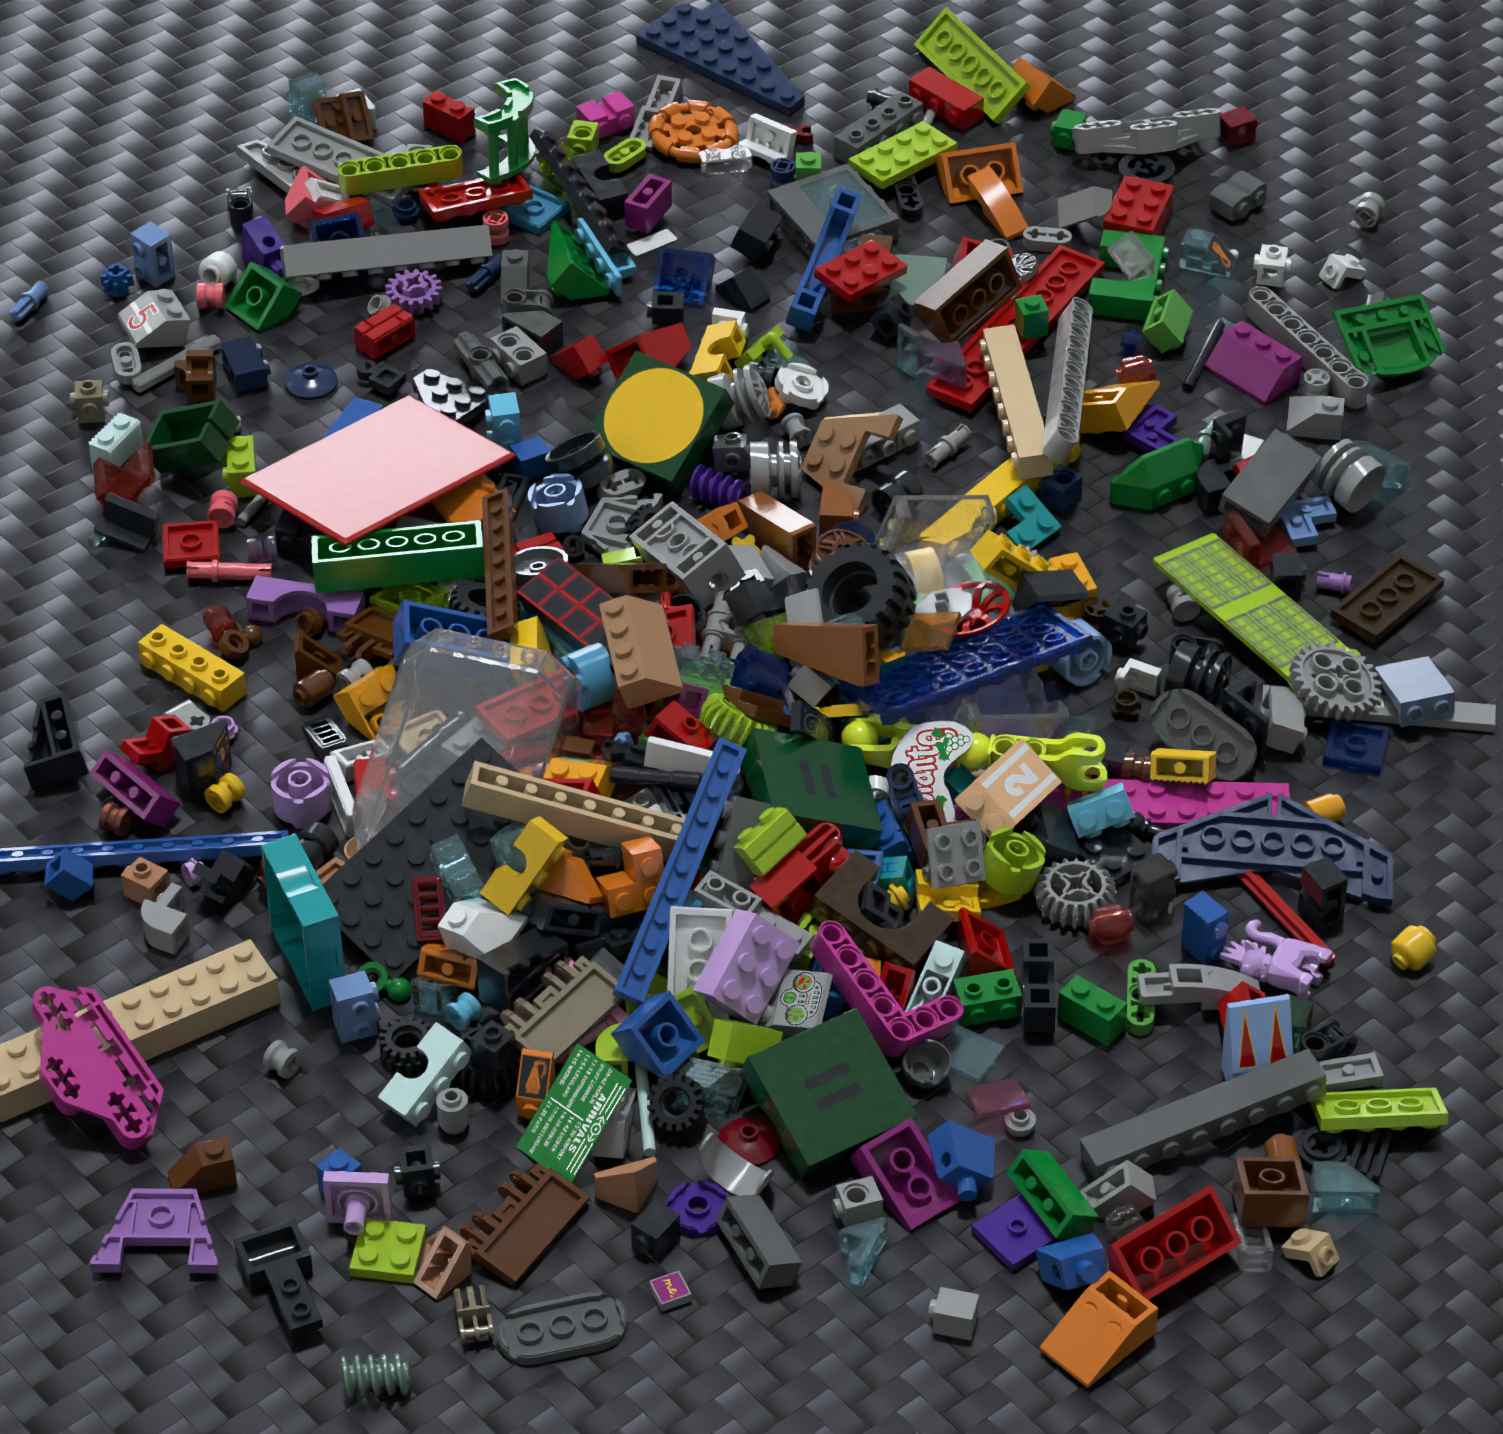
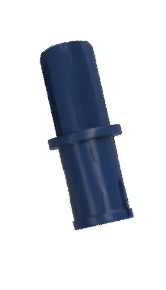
(485, 274)

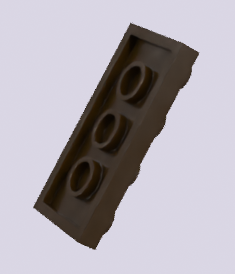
(1387, 598)

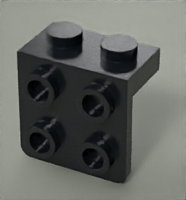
(1239, 706)

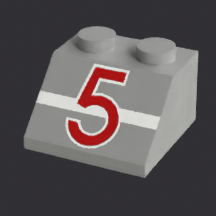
(155, 320)

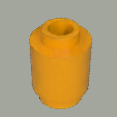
(1328, 806)

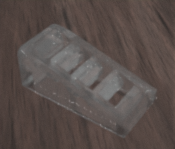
(1256, 1248)

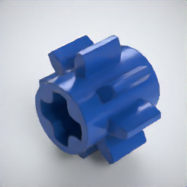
(117, 280)

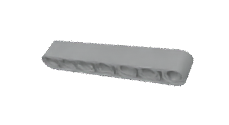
(1317, 353)

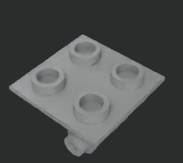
(954, 855)

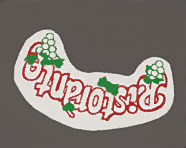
(928, 752)

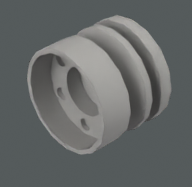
(748, 394)
(775, 469)
(1349, 475)

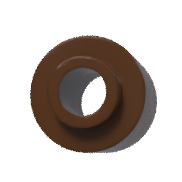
(313, 688)

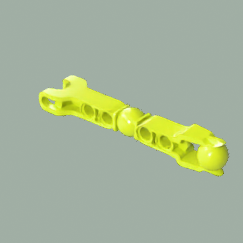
(1063, 756)

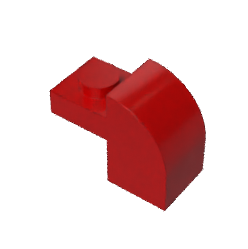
(156, 746)

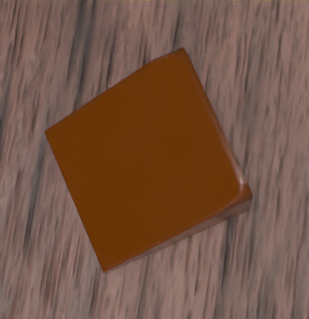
(579, 747)

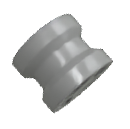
(1316, 383)
(282, 1059)

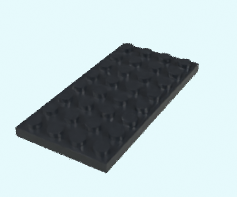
(375, 885)

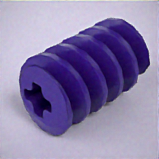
(715, 488)

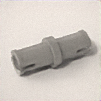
(947, 446)

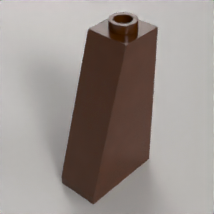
(626, 576)

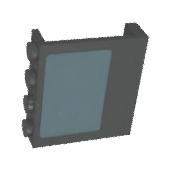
(808, 200)

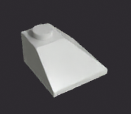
(479, 927)

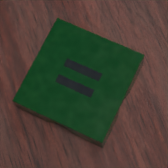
(815, 783)
(827, 1091)

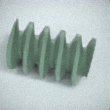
(376, 1375)

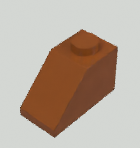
(835, 506)

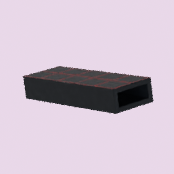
(567, 605)

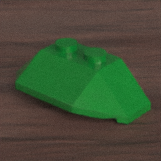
(1159, 476)

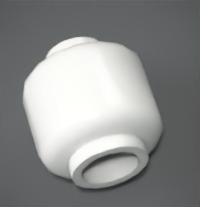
(218, 268)

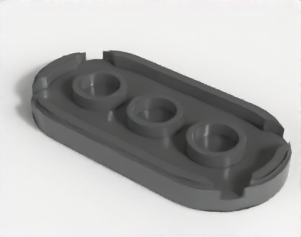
(1192, 723)
(562, 1328)

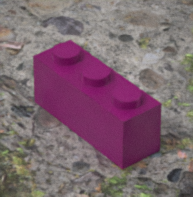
(134, 788)

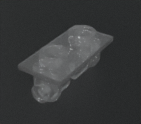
(714, 159)

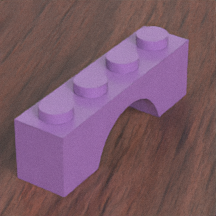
(274, 598)

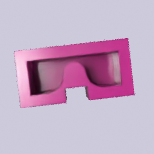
(612, 114)

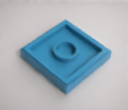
(538, 213)

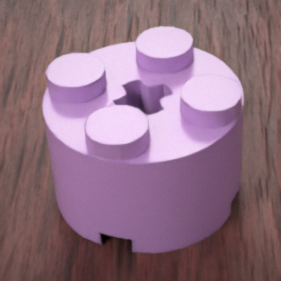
(301, 791)

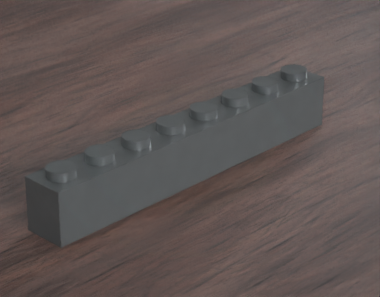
(1206, 1115)

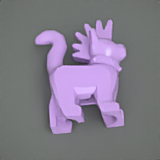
(1291, 966)

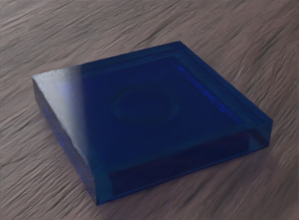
(1356, 746)

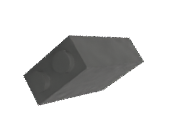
(1270, 482)

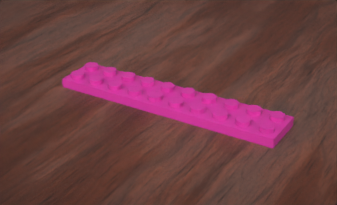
(1177, 802)

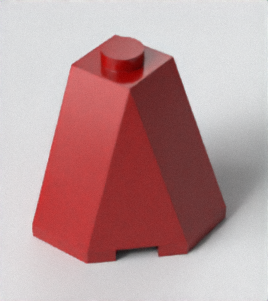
(663, 344)

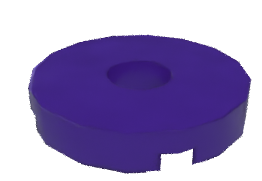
(701, 1193)

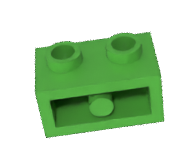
(1167, 321)

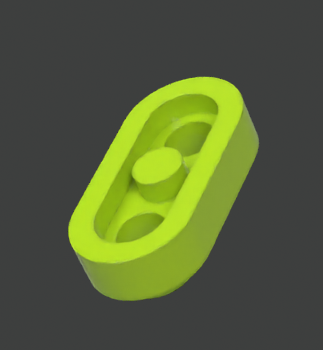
(625, 154)

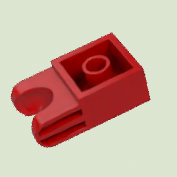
(801, 873)

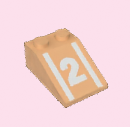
(1008, 789)

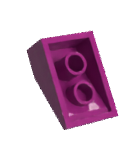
(905, 1174)

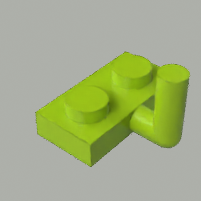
(766, 343)

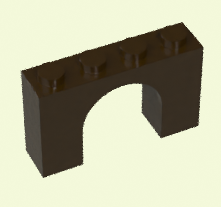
(902, 946)

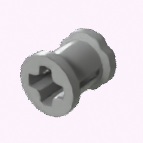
(794, 426)

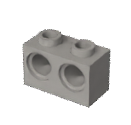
(519, 356)

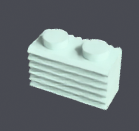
(117, 440)

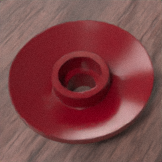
(751, 1139)

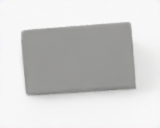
(804, 606)

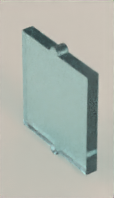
(972, 1053)

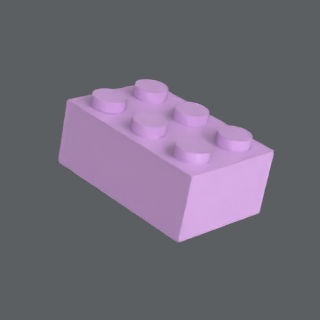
(746, 966)

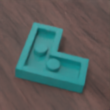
(1034, 518)

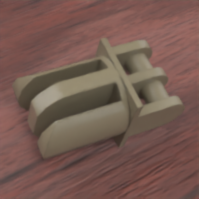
(474, 1319)

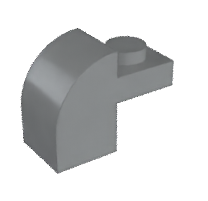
(164, 922)

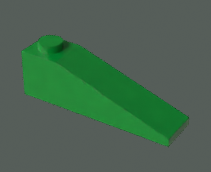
(570, 269)

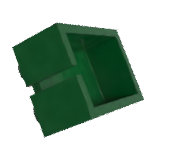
(191, 436)

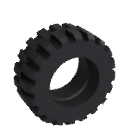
(864, 566)

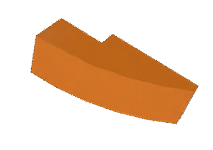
(997, 203)

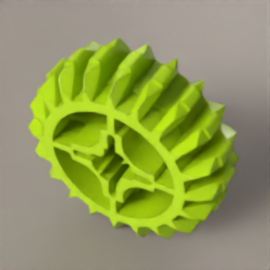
(728, 721)

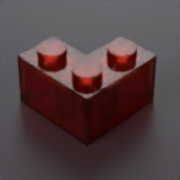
(606, 724)

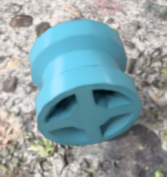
(463, 1011)

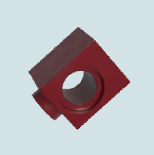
(1237, 126)

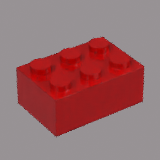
(1140, 207)

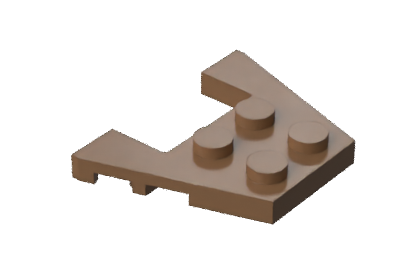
(839, 447)

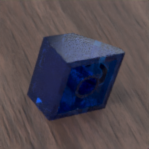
(685, 272)

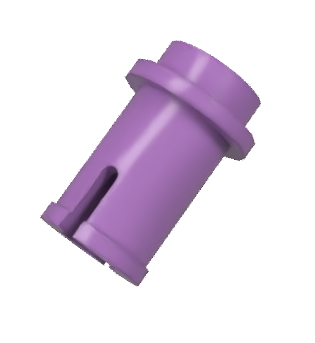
(1333, 581)

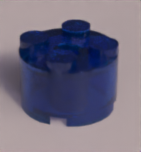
(759, 671)

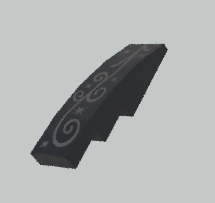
(812, 723)

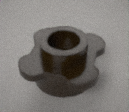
(1126, 703)

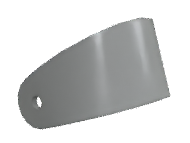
(730, 1169)

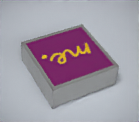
(670, 1290)

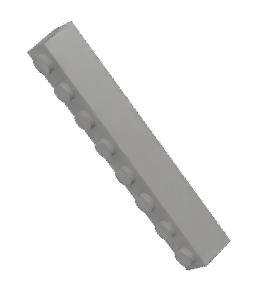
(386, 252)

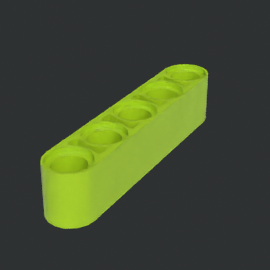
(400, 170)

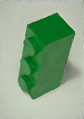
(1052, 1194)

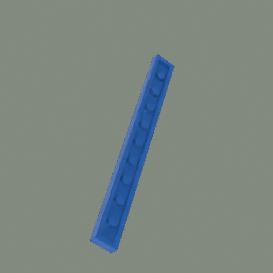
(124, 853)
(679, 871)

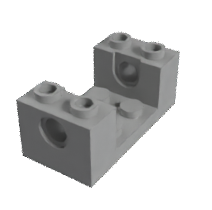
(692, 553)

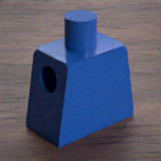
(962, 1158)
(1078, 1262)

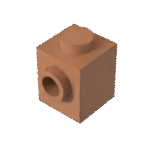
(144, 880)

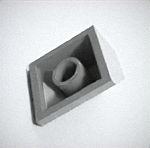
(1315, 417)

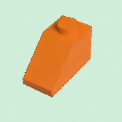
(572, 880)

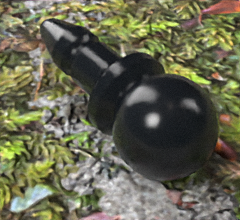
(1142, 826)

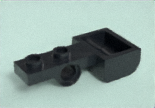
(279, 1259)

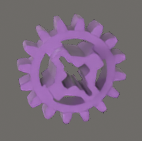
(414, 291)

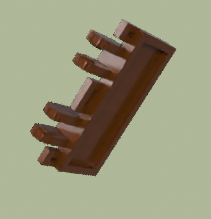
(369, 635)
(526, 1222)

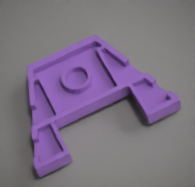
(158, 1219)

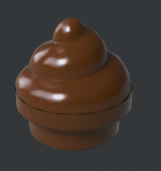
(309, 622)

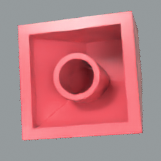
(299, 201)

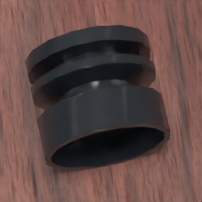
(1203, 676)

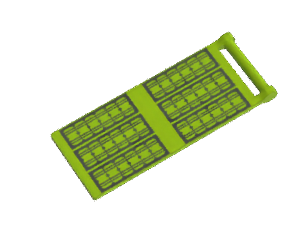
(1244, 601)

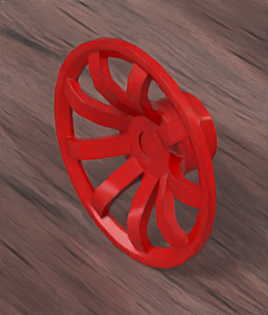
(978, 619)

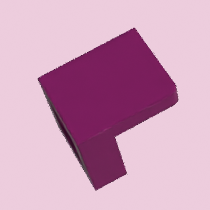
(690, 699)

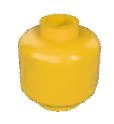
(1413, 948)

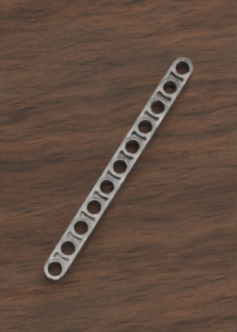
(1067, 380)

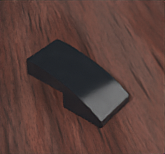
(879, 909)

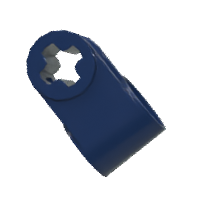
(903, 794)

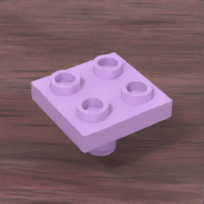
(357, 1196)

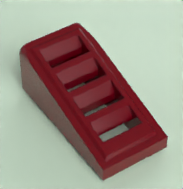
(421, 884)

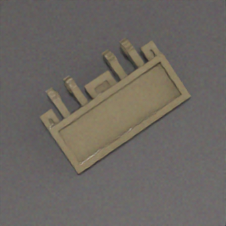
(564, 1010)

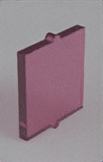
(998, 1098)

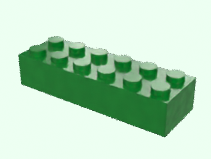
(399, 557)

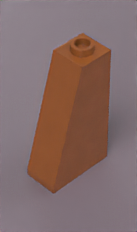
(779, 527)
(833, 648)

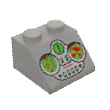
(797, 1002)

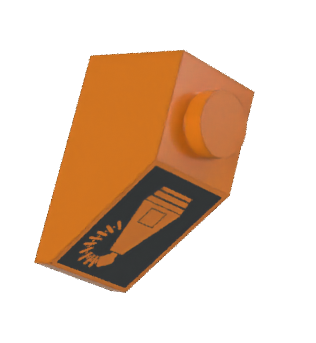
(534, 1080)

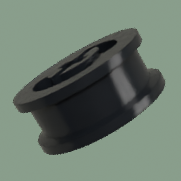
(1149, 166)

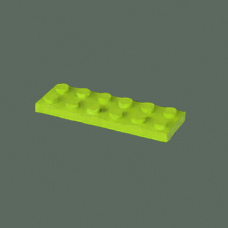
(972, 64)

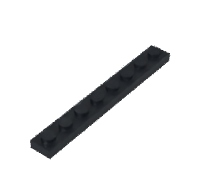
(581, 196)

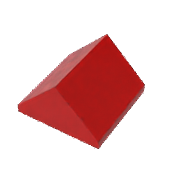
(983, 944)

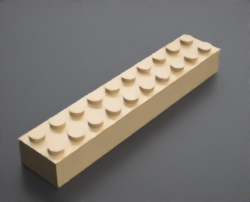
(154, 1017)

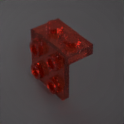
(125, 481)
(1251, 545)

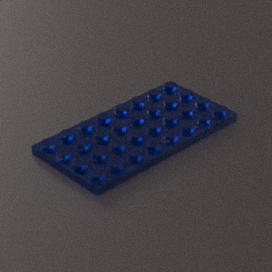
(970, 663)

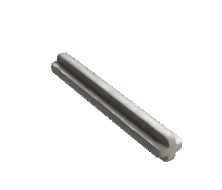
(166, 368)

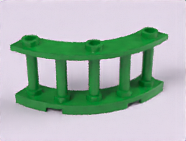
(514, 118)

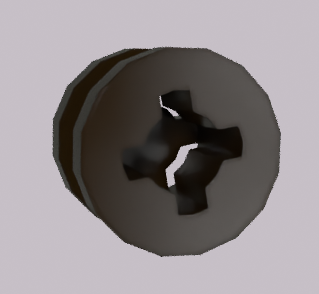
(1094, 610)

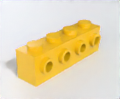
(1005, 560)
(192, 668)

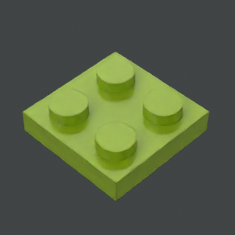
(388, 1250)

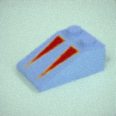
(1256, 1034)

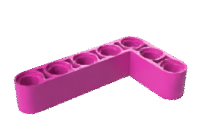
(864, 990)

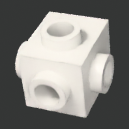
(1272, 265)

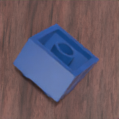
(658, 1035)

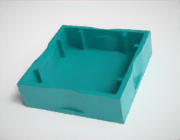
(303, 919)

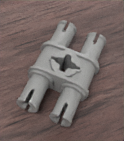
(722, 629)

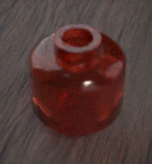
(1136, 369)
(1110, 924)

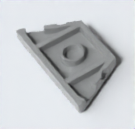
(606, 525)

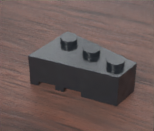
(56, 744)
(517, 966)

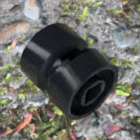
(900, 484)
(318, 843)

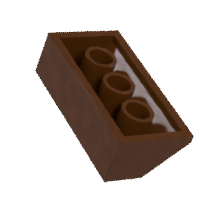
(969, 293)

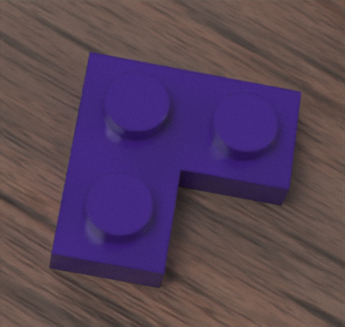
(1151, 429)

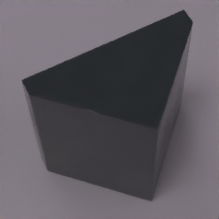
(1049, 587)

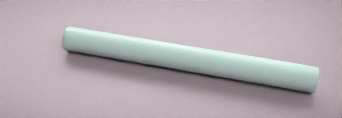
(646, 1122)

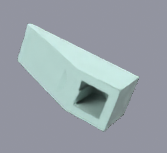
(938, 974)

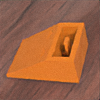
(1101, 1329)

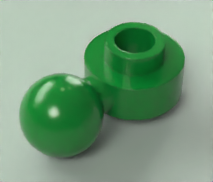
(397, 988)

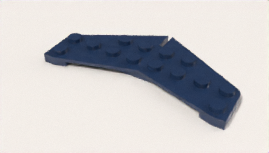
(1282, 843)

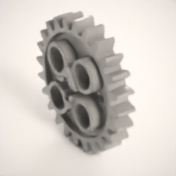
(1334, 681)

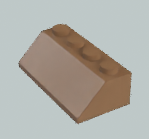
(641, 650)

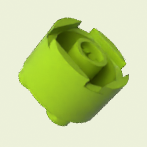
(1012, 862)

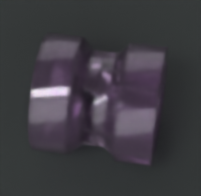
(256, 548)

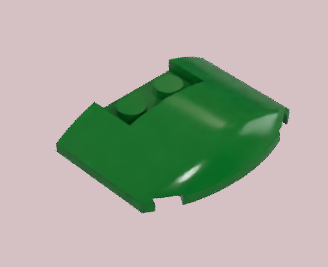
(1390, 336)

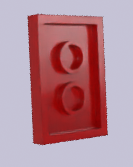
(860, 271)

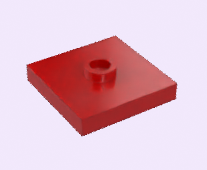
(190, 542)

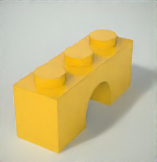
(717, 346)
(541, 847)

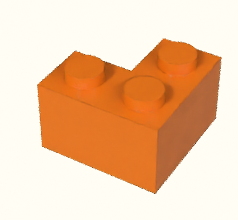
(635, 886)

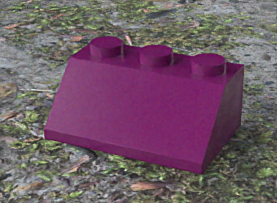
(1254, 363)

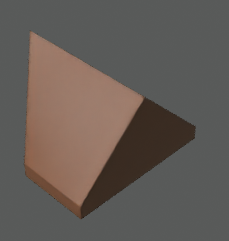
(627, 1184)
(443, 1263)

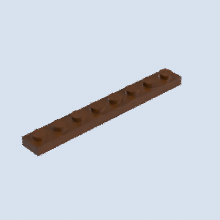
(500, 565)

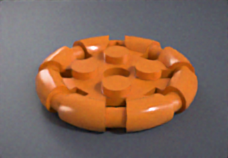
(677, 130)

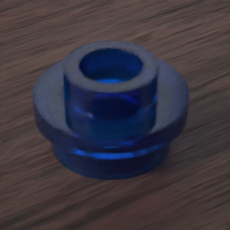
(1130, 341)

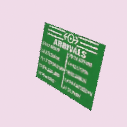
(574, 1113)

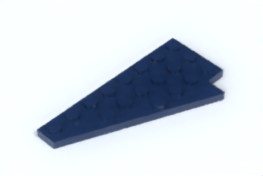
(722, 50)

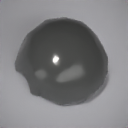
(926, 1064)

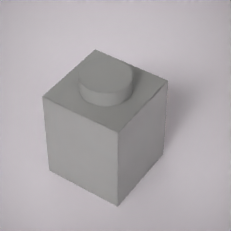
(954, 1313)

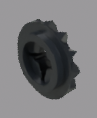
(1333, 1142)

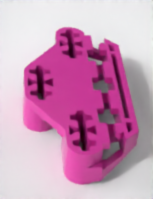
(94, 1073)

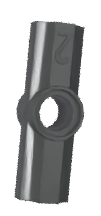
(480, 363)

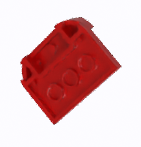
(472, 196)

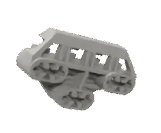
(1147, 134)

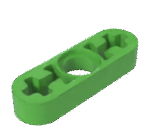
(1134, 1006)

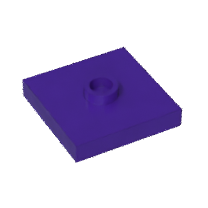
(1014, 1232)

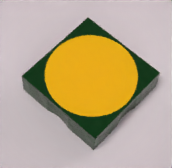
(661, 420)

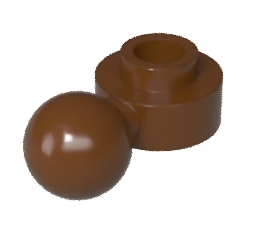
(236, 643)

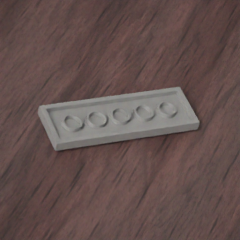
(322, 153)

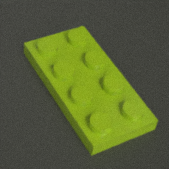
(902, 155)
(1380, 1109)

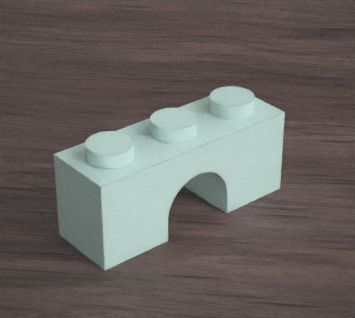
(416, 1096)

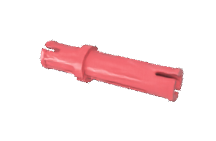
(233, 571)

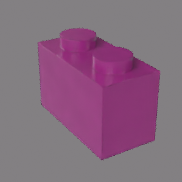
(648, 203)

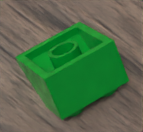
(262, 297)

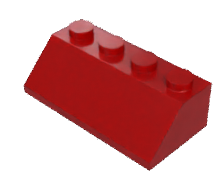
(1174, 1244)

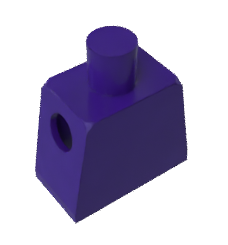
(262, 244)

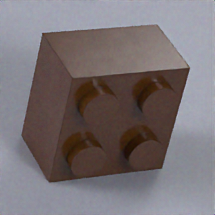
(1270, 1192)

